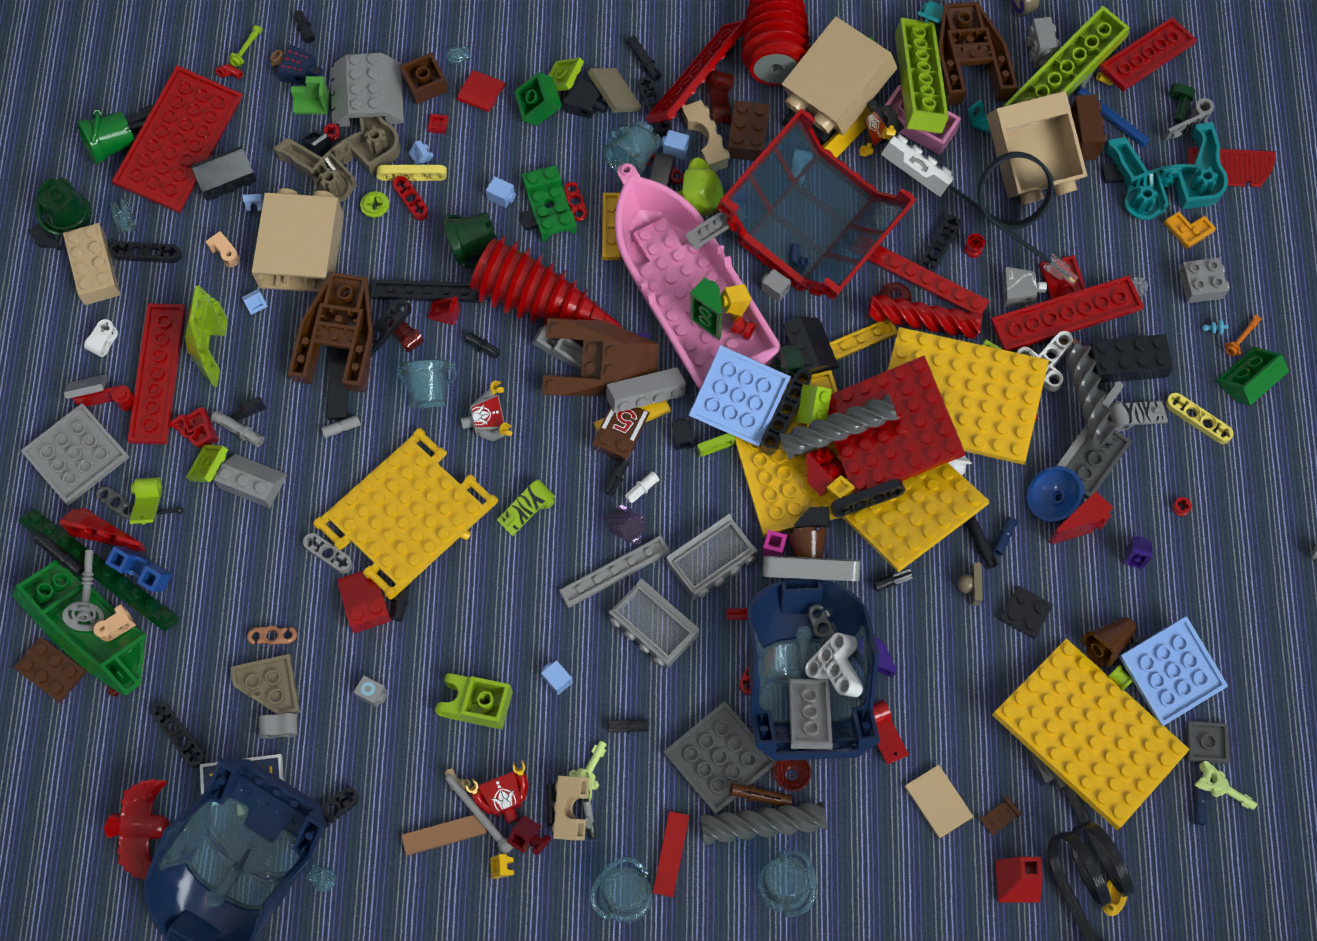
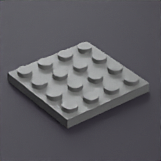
(75, 454)

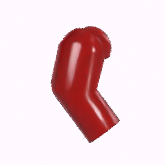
(228, 70)

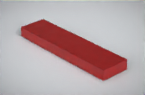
(671, 854)

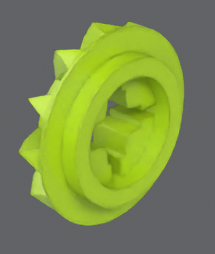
(369, 200)

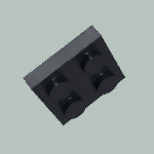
(1026, 612)

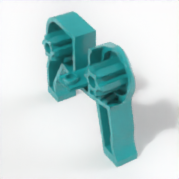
(1195, 183)

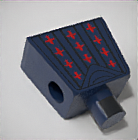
(297, 65)

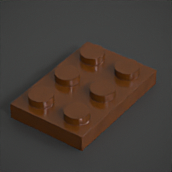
(50, 669)

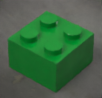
(537, 98)

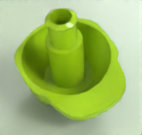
(702, 187)

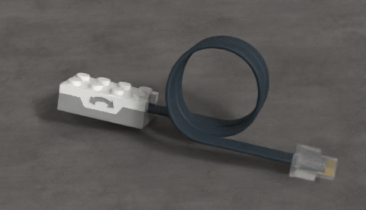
(939, 179)

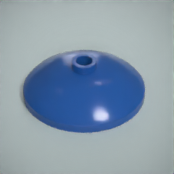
(1050, 485)

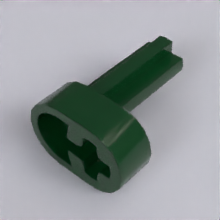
(1185, 95)

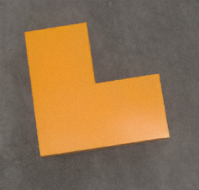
(1188, 233)

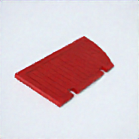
(1243, 165)

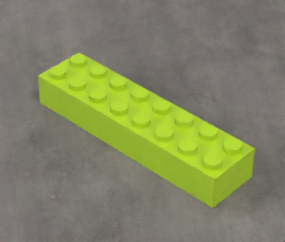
(1076, 57)
(921, 76)

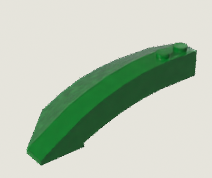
(112, 662)

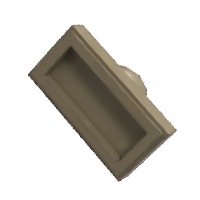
(972, 584)

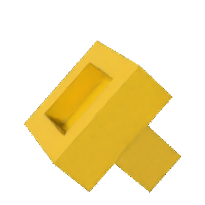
(840, 488)
(499, 866)

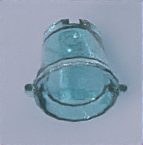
(633, 146)
(426, 382)
(787, 883)
(623, 892)

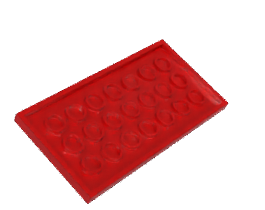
(176, 135)

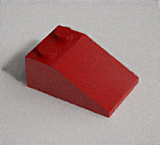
(1084, 520)
(363, 602)

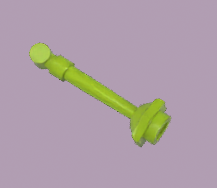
(236, 58)

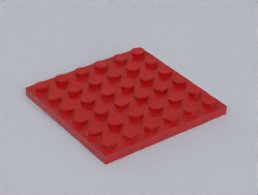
(900, 447)

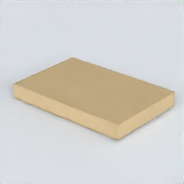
(938, 801)

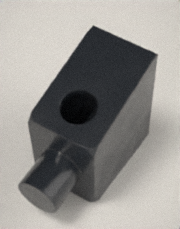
(584, 99)

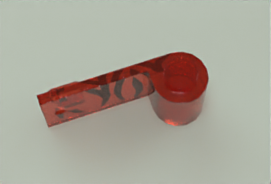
(719, 85)

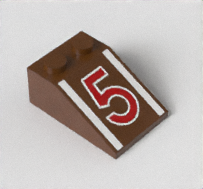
(620, 433)

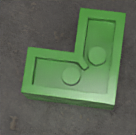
(311, 98)

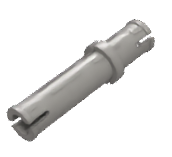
(244, 432)

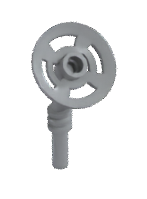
(86, 607)

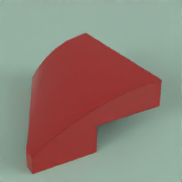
(196, 427)

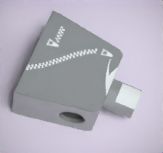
(1020, 286)

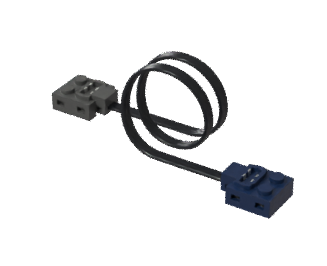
(1082, 857)

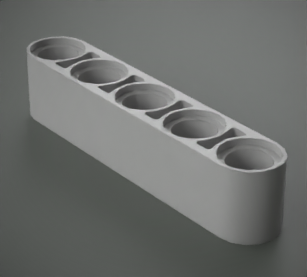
(811, 568)

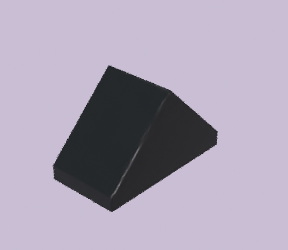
(317, 142)

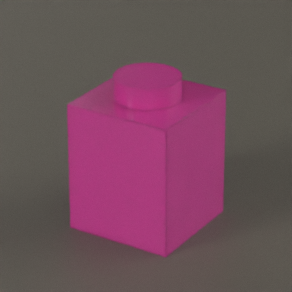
(774, 544)

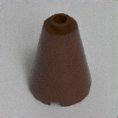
(808, 542)
(1108, 641)

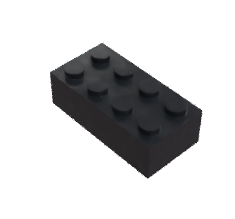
(1131, 358)

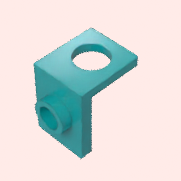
(980, 121)

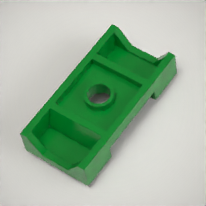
(545, 187)

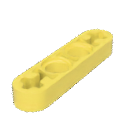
(412, 172)
(1201, 415)

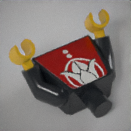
(880, 126)

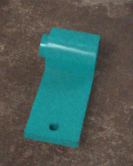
(932, 11)

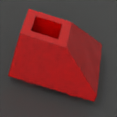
(823, 469)
(1019, 880)

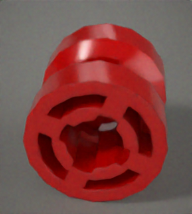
(974, 245)
(743, 328)

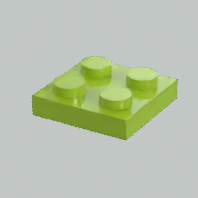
(565, 72)
(207, 463)

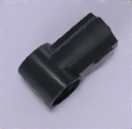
(137, 120)

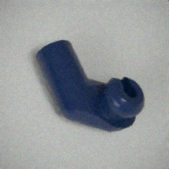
(796, 258)

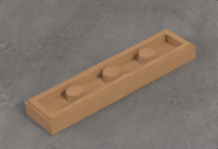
(442, 834)

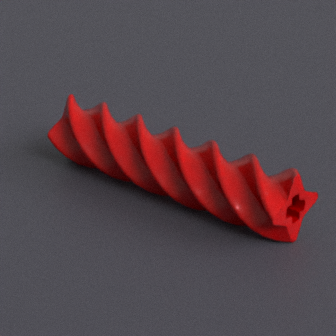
(920, 315)

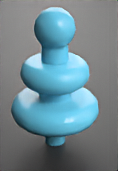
(1213, 327)

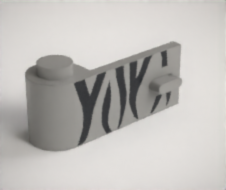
(1199, 115)
(1139, 413)

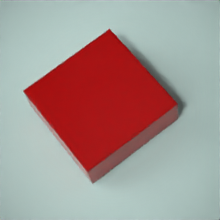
(438, 123)

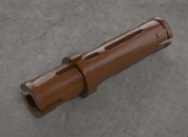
(737, 790)

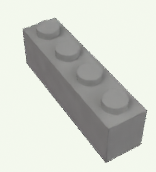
(645, 390)

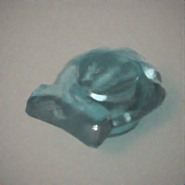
(457, 55)
(321, 878)

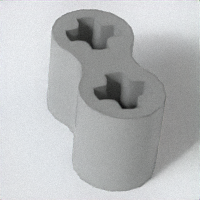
(277, 726)

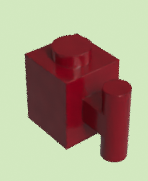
(526, 835)

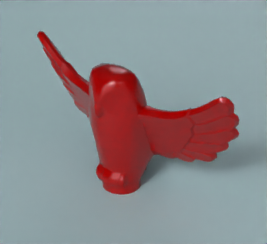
(137, 826)

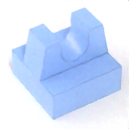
(419, 153)
(250, 199)
(254, 301)

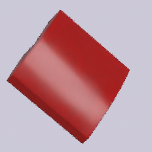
(480, 91)

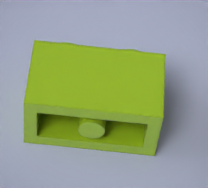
(813, 404)

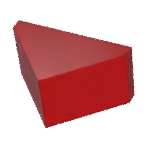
(445, 310)

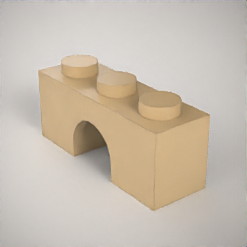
(566, 824)

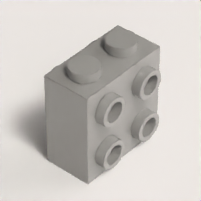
(1042, 41)
(1203, 280)

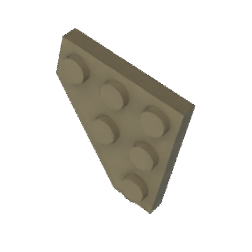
(269, 683)

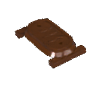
(1000, 816)

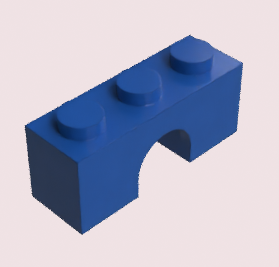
(148, 573)

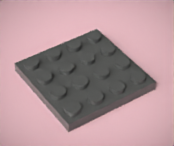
(716, 754)

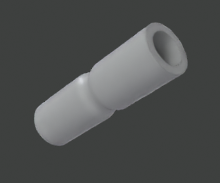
(343, 425)

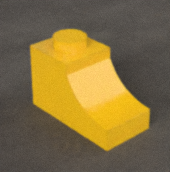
(735, 300)

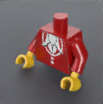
(502, 794)

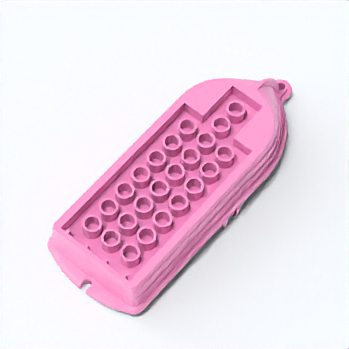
(666, 268)

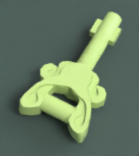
(598, 751)
(1221, 785)

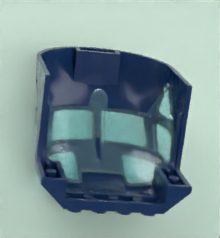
(781, 647)
(231, 856)

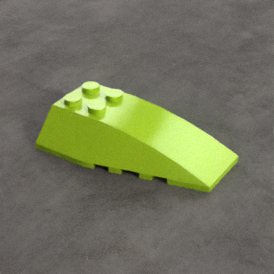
(204, 319)

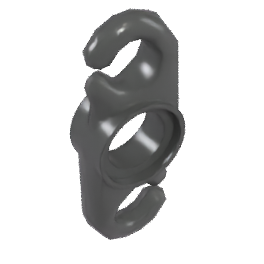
(119, 510)
(815, 621)

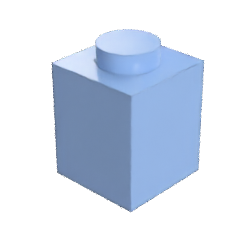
(675, 144)
(500, 192)
(556, 677)

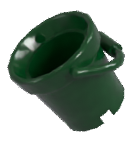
(62, 207)
(468, 236)

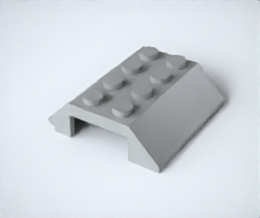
(366, 88)

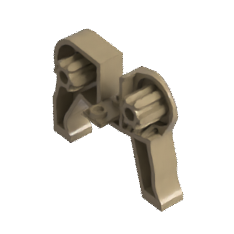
(371, 147)

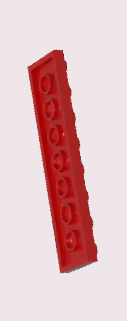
(696, 72)
(1067, 313)
(156, 374)

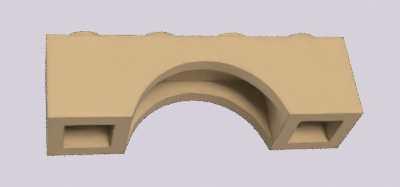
(697, 119)

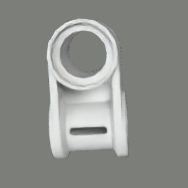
(101, 339)

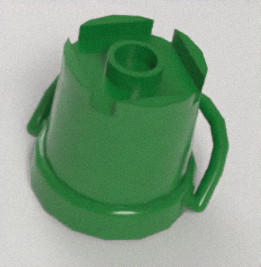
(104, 135)

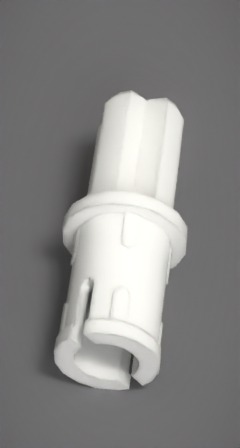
(641, 487)

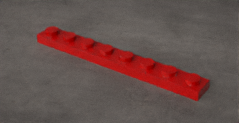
(928, 280)

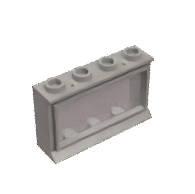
(711, 557)
(653, 624)

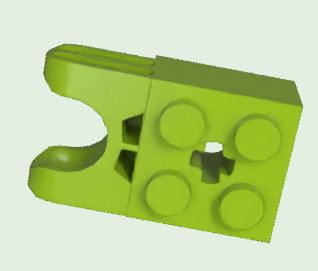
(470, 702)

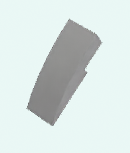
(562, 349)

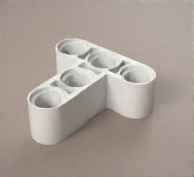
(1059, 350)
(833, 663)

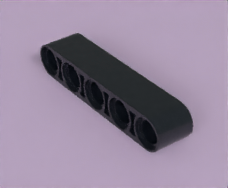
(781, 419)

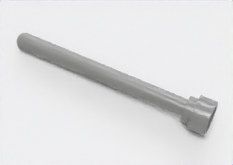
(504, 847)

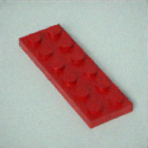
(1147, 54)

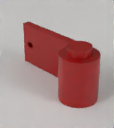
(119, 394)
(890, 743)

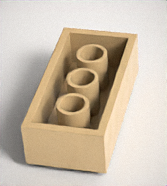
(91, 264)

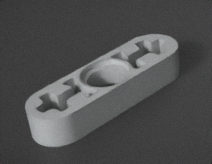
(326, 545)

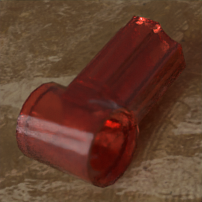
(407, 336)

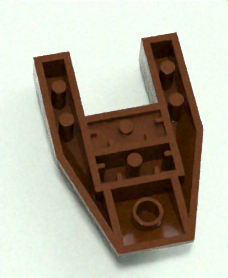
(972, 39)
(336, 319)
(607, 356)

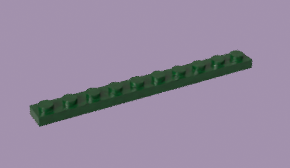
(103, 573)

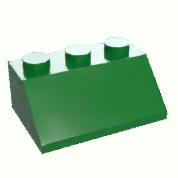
(706, 307)
(1253, 375)

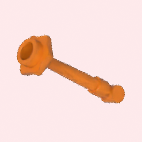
(1233, 348)

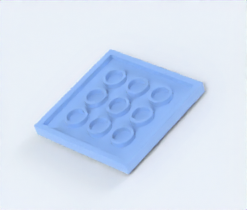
(739, 395)
(1173, 671)

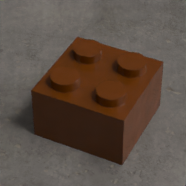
(424, 78)

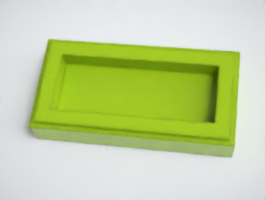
(715, 444)

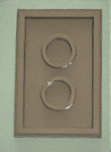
(614, 90)

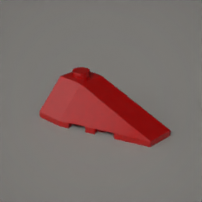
(88, 526)

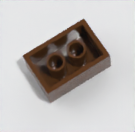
(1088, 125)
(748, 130)

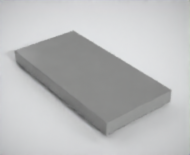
(810, 714)

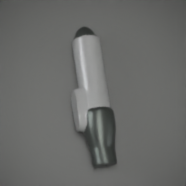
(590, 824)

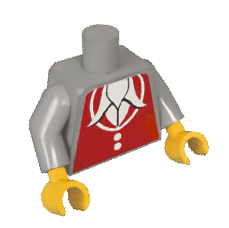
(488, 415)

